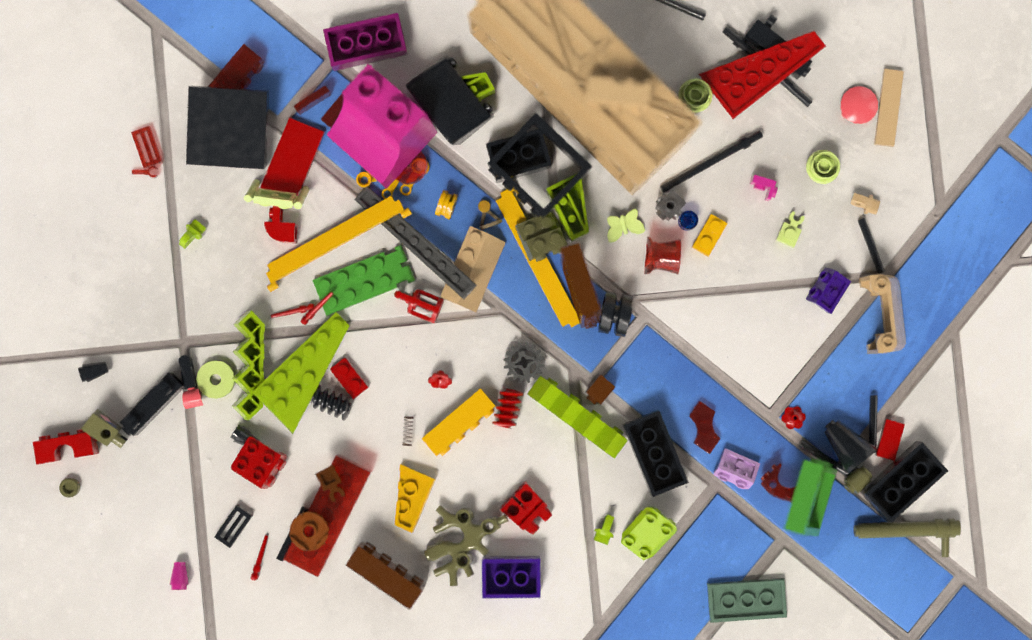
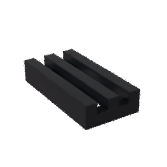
(242, 513)

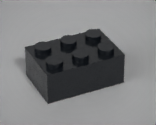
(524, 158)

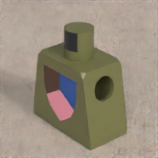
(96, 426)

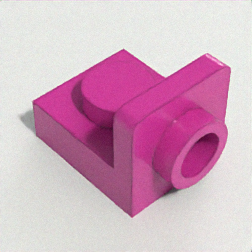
(761, 183)

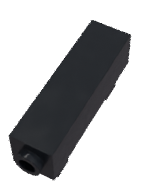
(763, 38)
(152, 404)

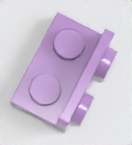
(736, 469)

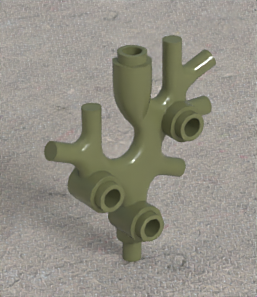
(472, 540)

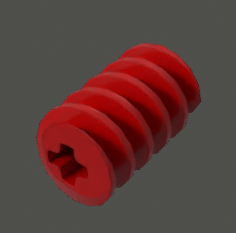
(508, 407)

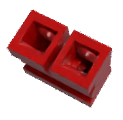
(527, 510)

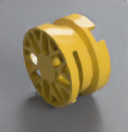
(446, 204)

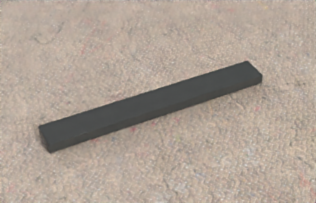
(421, 247)

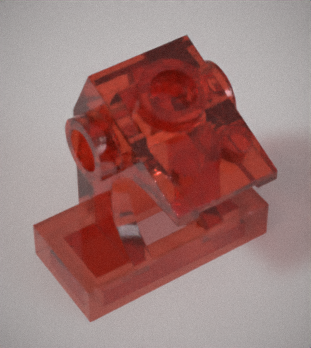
(780, 492)

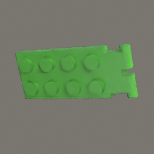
(363, 280)

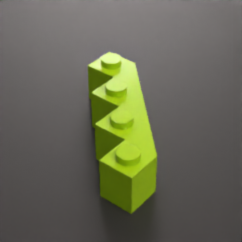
(252, 355)
(577, 416)

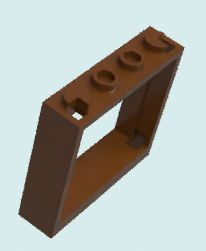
(580, 285)

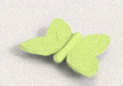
(621, 224)

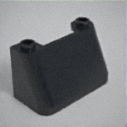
(449, 101)

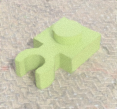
(789, 232)

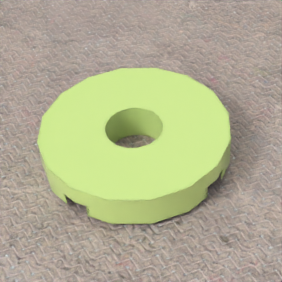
(204, 379)

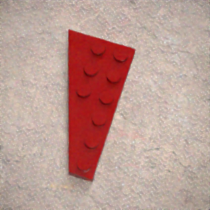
(751, 77)

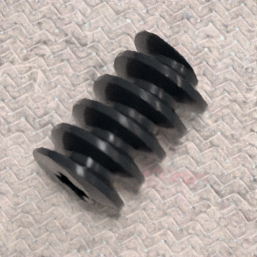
(331, 403)

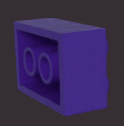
(511, 577)

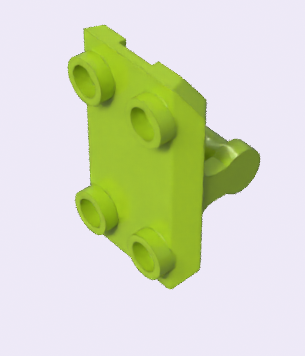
(648, 533)

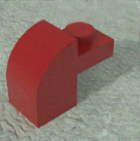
(280, 230)

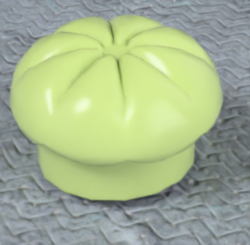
(695, 95)
(823, 166)

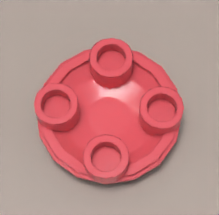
(859, 105)

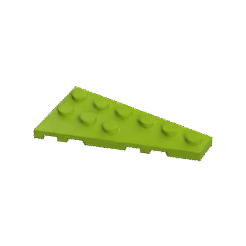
(295, 381)

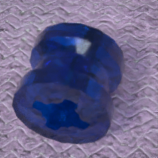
(685, 223)

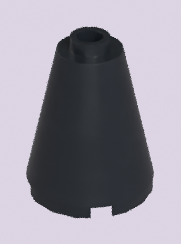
(848, 445)

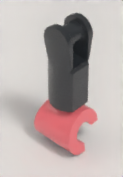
(192, 397)

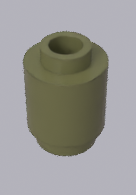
(857, 480)

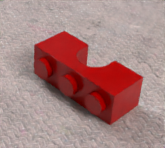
(49, 448)

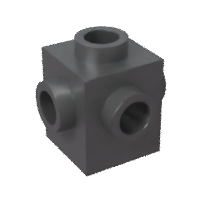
(674, 201)

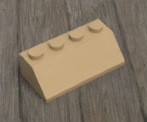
(477, 261)

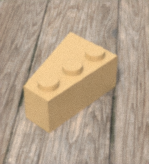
(617, 95)

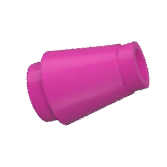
(179, 576)

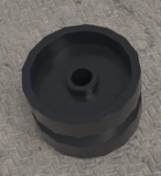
(617, 314)

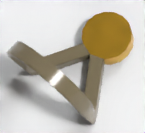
(484, 206)

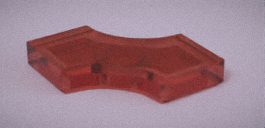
(705, 435)

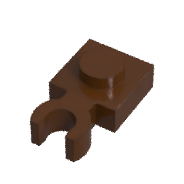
(329, 479)

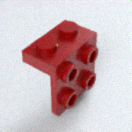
(258, 463)

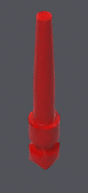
(302, 309)
(311, 313)
(257, 567)

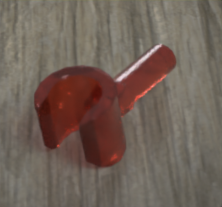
(146, 172)

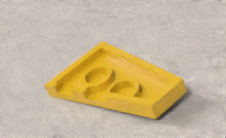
(412, 496)

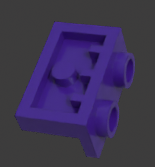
(828, 290)

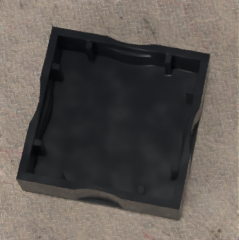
(227, 127)

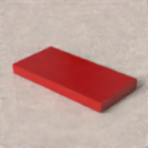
(293, 157)

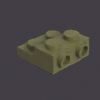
(540, 237)

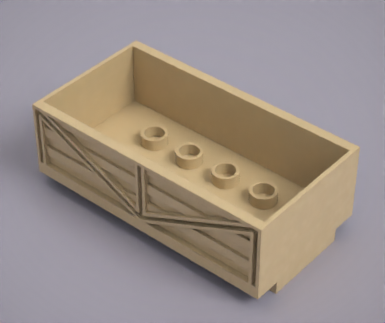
(553, 52)

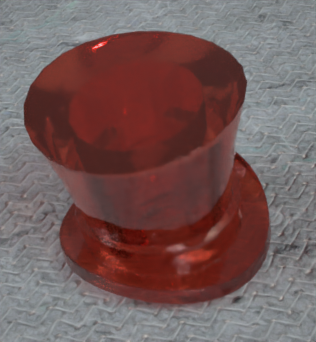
(662, 256)

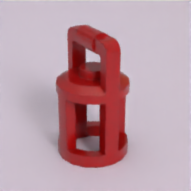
(414, 301)

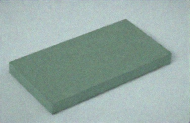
(747, 600)

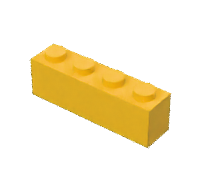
(458, 422)

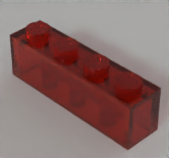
(239, 70)

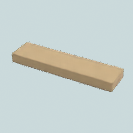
(888, 107)

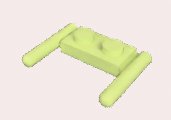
(275, 198)

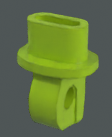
(193, 232)
(603, 535)

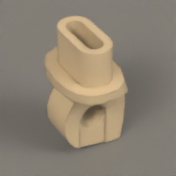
(868, 203)

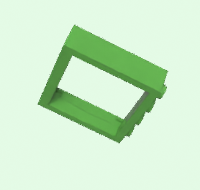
(811, 497)

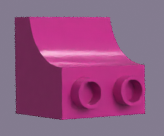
(380, 126)

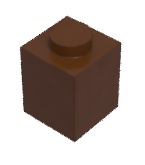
(599, 390)

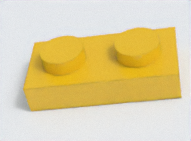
(709, 235)

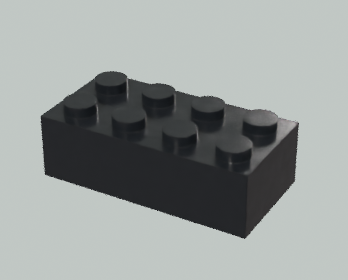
(655, 453)
(904, 481)

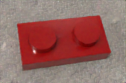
(349, 378)

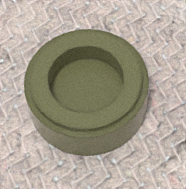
(69, 487)

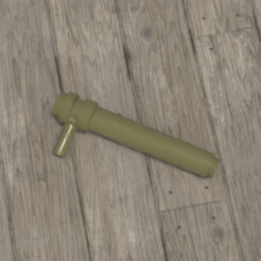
(940, 529)

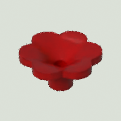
(440, 380)
(788, 417)

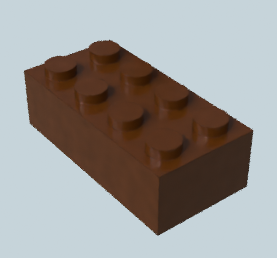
(386, 575)

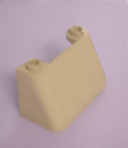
(892, 313)

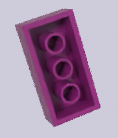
(365, 42)

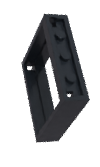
(562, 144)

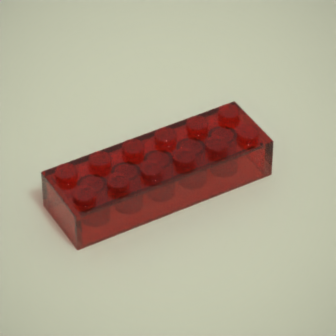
(336, 513)

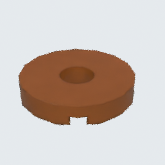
(309, 519)

